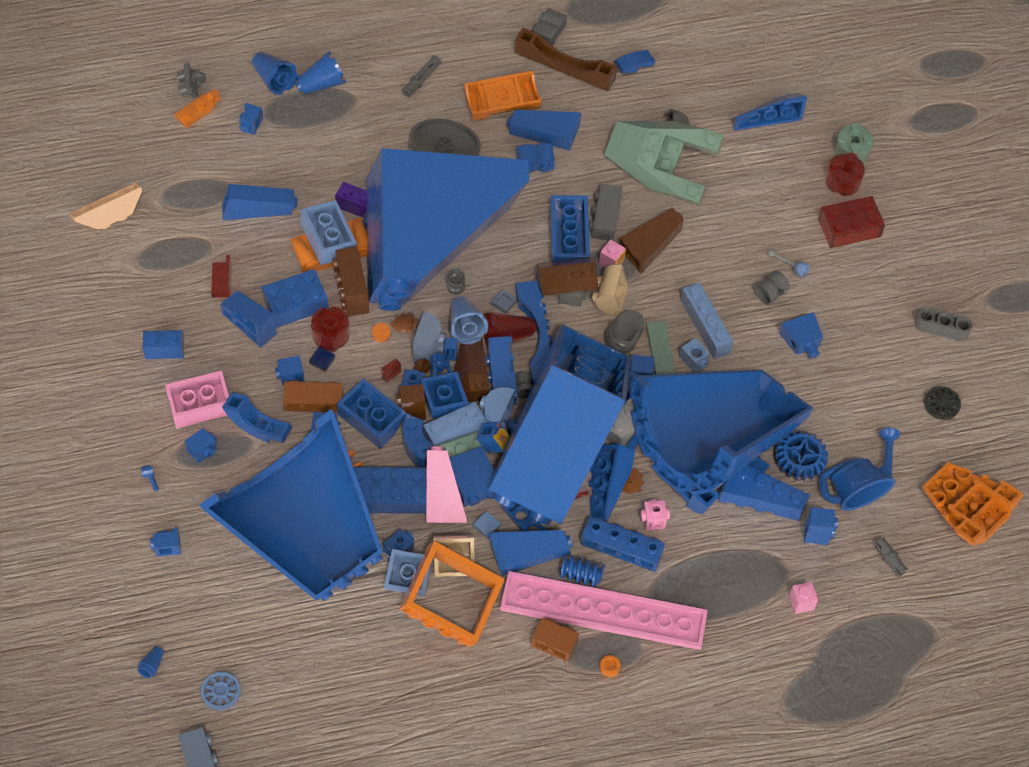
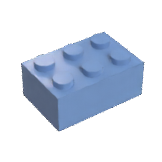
(326, 230)

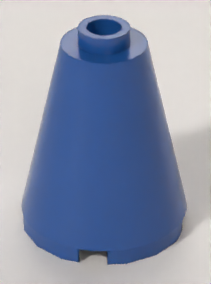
(275, 72)
(321, 75)

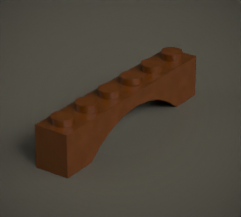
(534, 47)

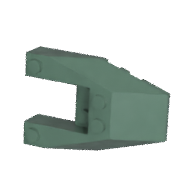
(652, 151)

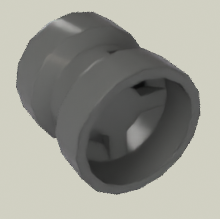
(456, 282)
(523, 384)

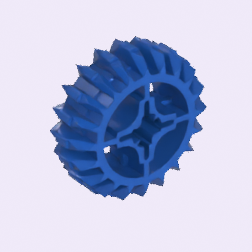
(813, 455)

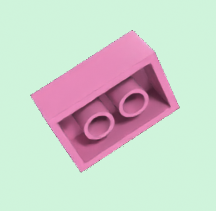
(197, 399)

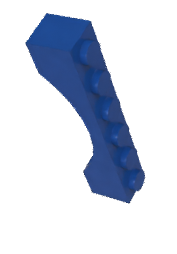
(529, 301)

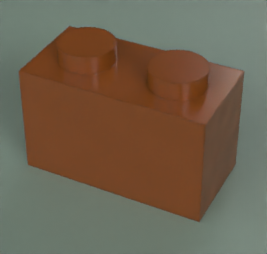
(555, 639)

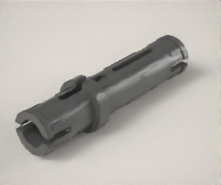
(433, 63)

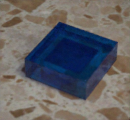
(322, 359)

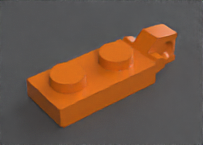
(198, 108)

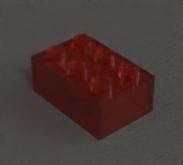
(851, 221)

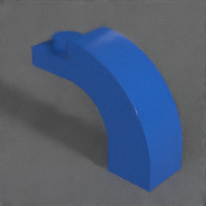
(249, 419)

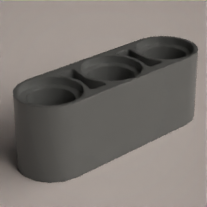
(936, 319)

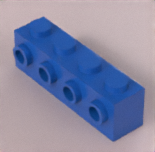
(622, 543)

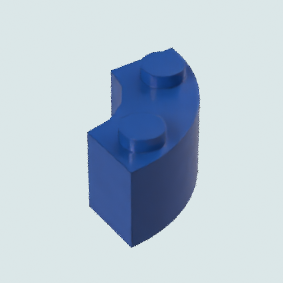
(414, 441)

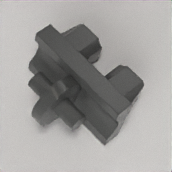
(192, 79)

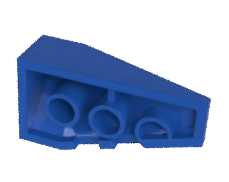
(777, 111)
(608, 478)

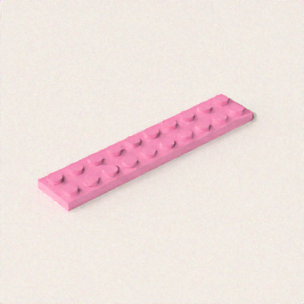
(604, 610)

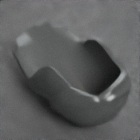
(625, 331)

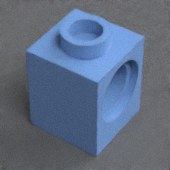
(693, 348)

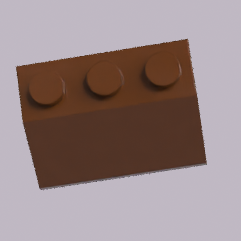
(568, 276)

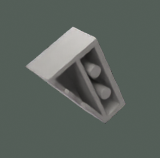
(623, 428)

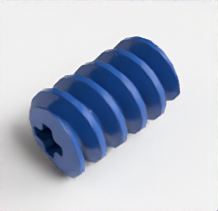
(582, 571)

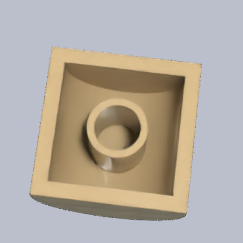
(611, 291)
(460, 544)

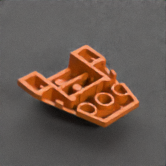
(971, 502)

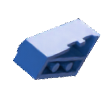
(250, 318)
(501, 364)

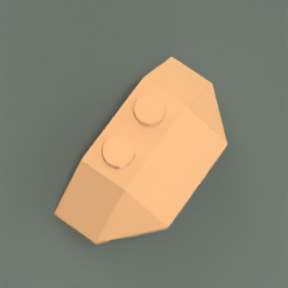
(109, 209)

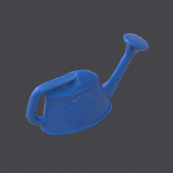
(859, 480)

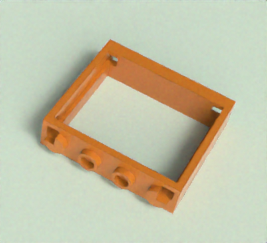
(464, 566)

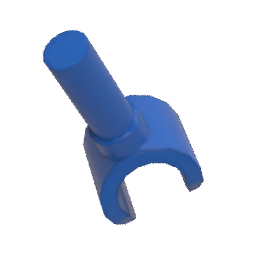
(147, 471)

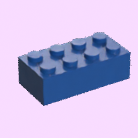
(569, 227)
(393, 489)

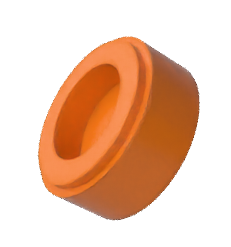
(381, 332)
(610, 666)

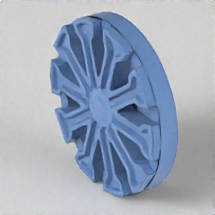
(220, 691)

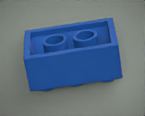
(371, 413)

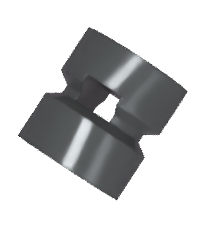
(772, 287)

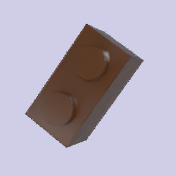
(412, 400)

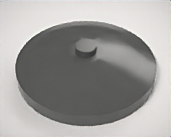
(444, 137)

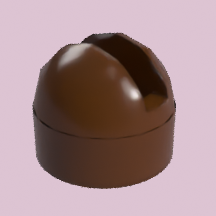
(422, 365)

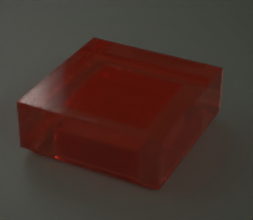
(391, 370)

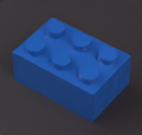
(295, 297)

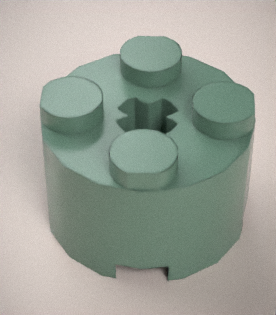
(854, 140)

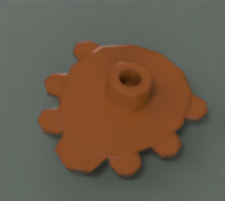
(405, 322)
(633, 482)

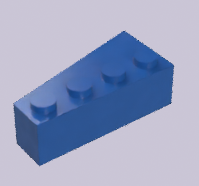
(764, 493)

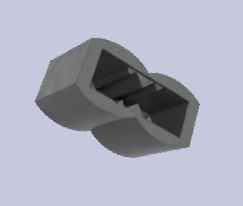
(550, 25)

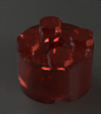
(845, 174)
(330, 328)

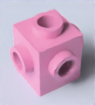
(655, 515)

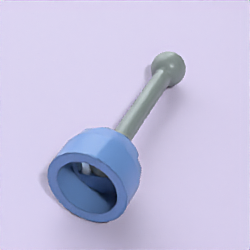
(800, 268)

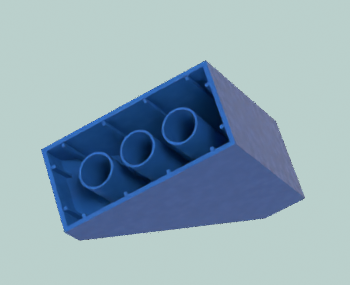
(428, 212)
(562, 426)

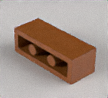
(312, 396)

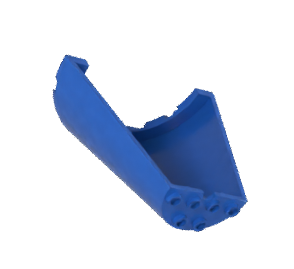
(710, 423)
(305, 514)

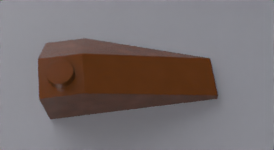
(473, 370)

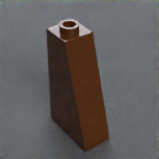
(650, 239)

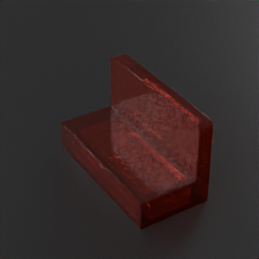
(221, 278)

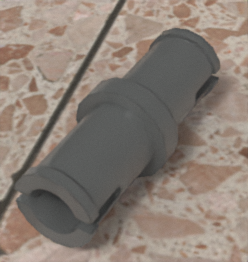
(891, 557)

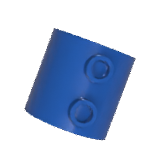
(444, 394)

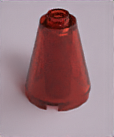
(509, 325)

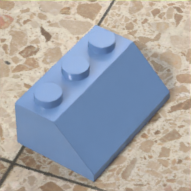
(454, 424)

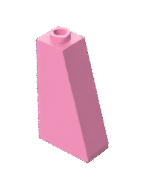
(443, 496)

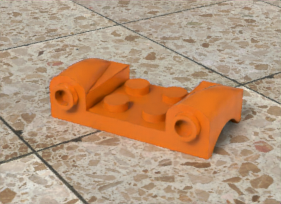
(502, 95)
(307, 257)

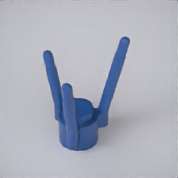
(438, 365)

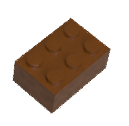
(351, 281)

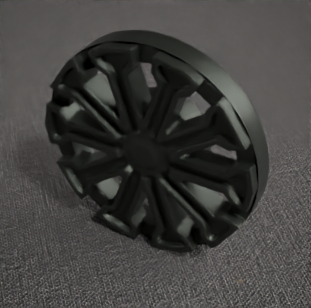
(942, 403)

